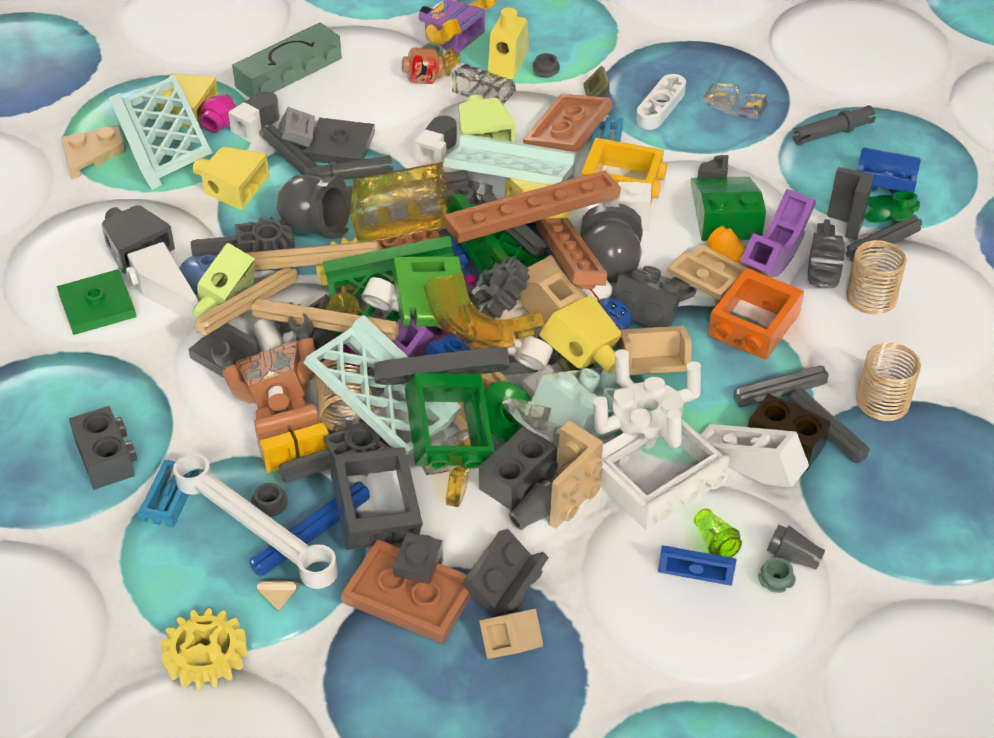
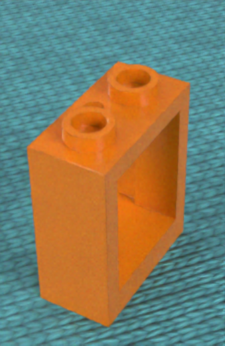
(761, 292)

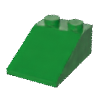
(728, 203)

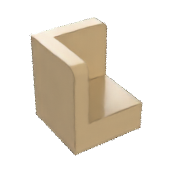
(511, 633)

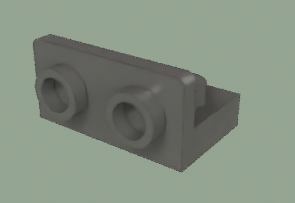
(504, 574)

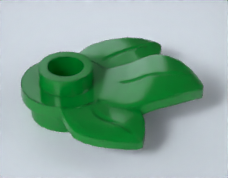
(895, 207)

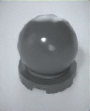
(315, 205)
(613, 238)

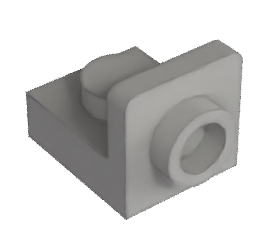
(297, 126)

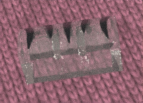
(471, 80)

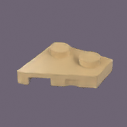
(92, 148)

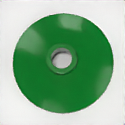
(501, 422)

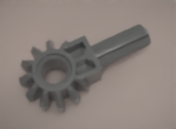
(249, 237)
(826, 256)
(355, 437)

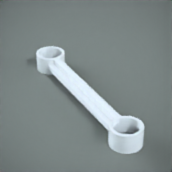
(527, 351)
(256, 521)

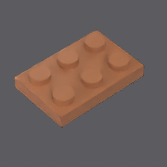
(569, 122)
(413, 605)

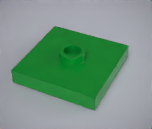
(96, 301)

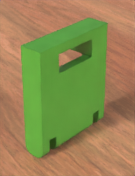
(409, 278)

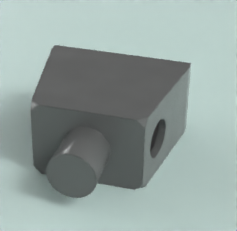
(133, 231)

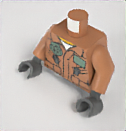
(271, 375)

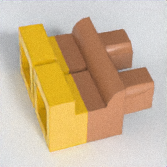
(288, 433)

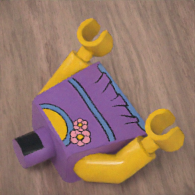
(455, 23)

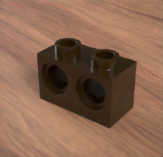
(781, 415)

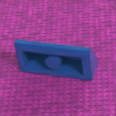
(697, 565)

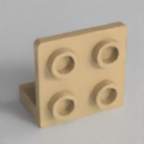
(578, 472)

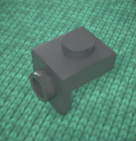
(418, 558)

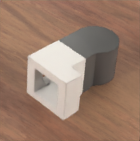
(254, 115)
(435, 140)

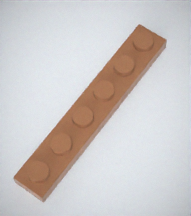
(531, 206)
(572, 253)

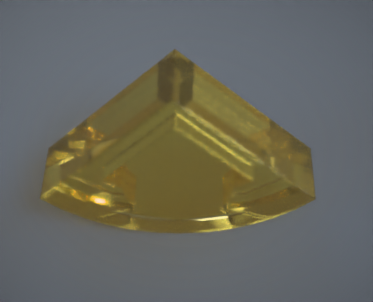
(457, 486)

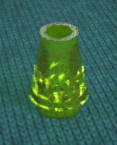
(717, 534)

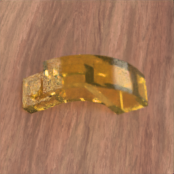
(459, 317)

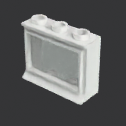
(658, 480)

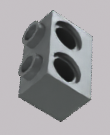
(102, 446)
(517, 467)

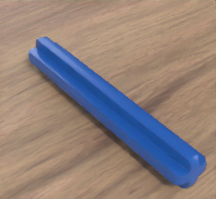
(308, 529)

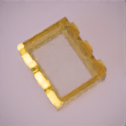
(399, 202)

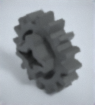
(499, 287)

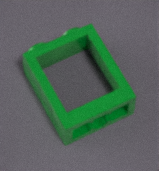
(449, 388)

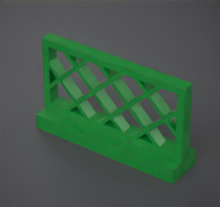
(488, 249)
(378, 264)

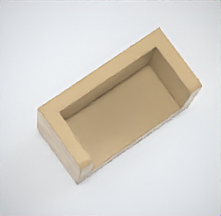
(657, 349)

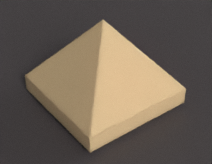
(278, 591)

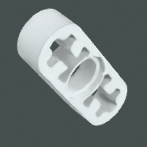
(650, 121)

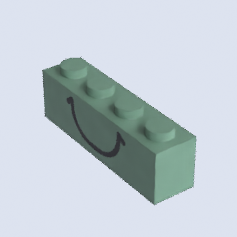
(287, 60)

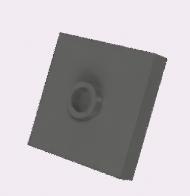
(340, 140)

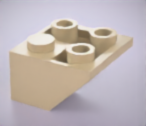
(549, 289)

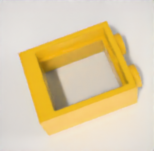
(627, 157)

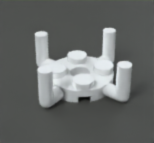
(633, 398)

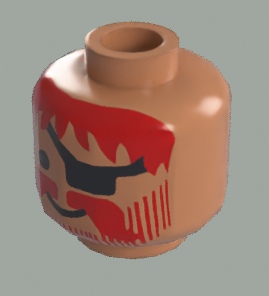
(422, 65)

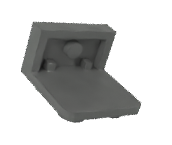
(651, 296)

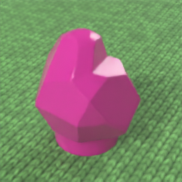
(215, 112)

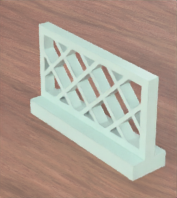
(141, 144)
(512, 160)
(372, 347)

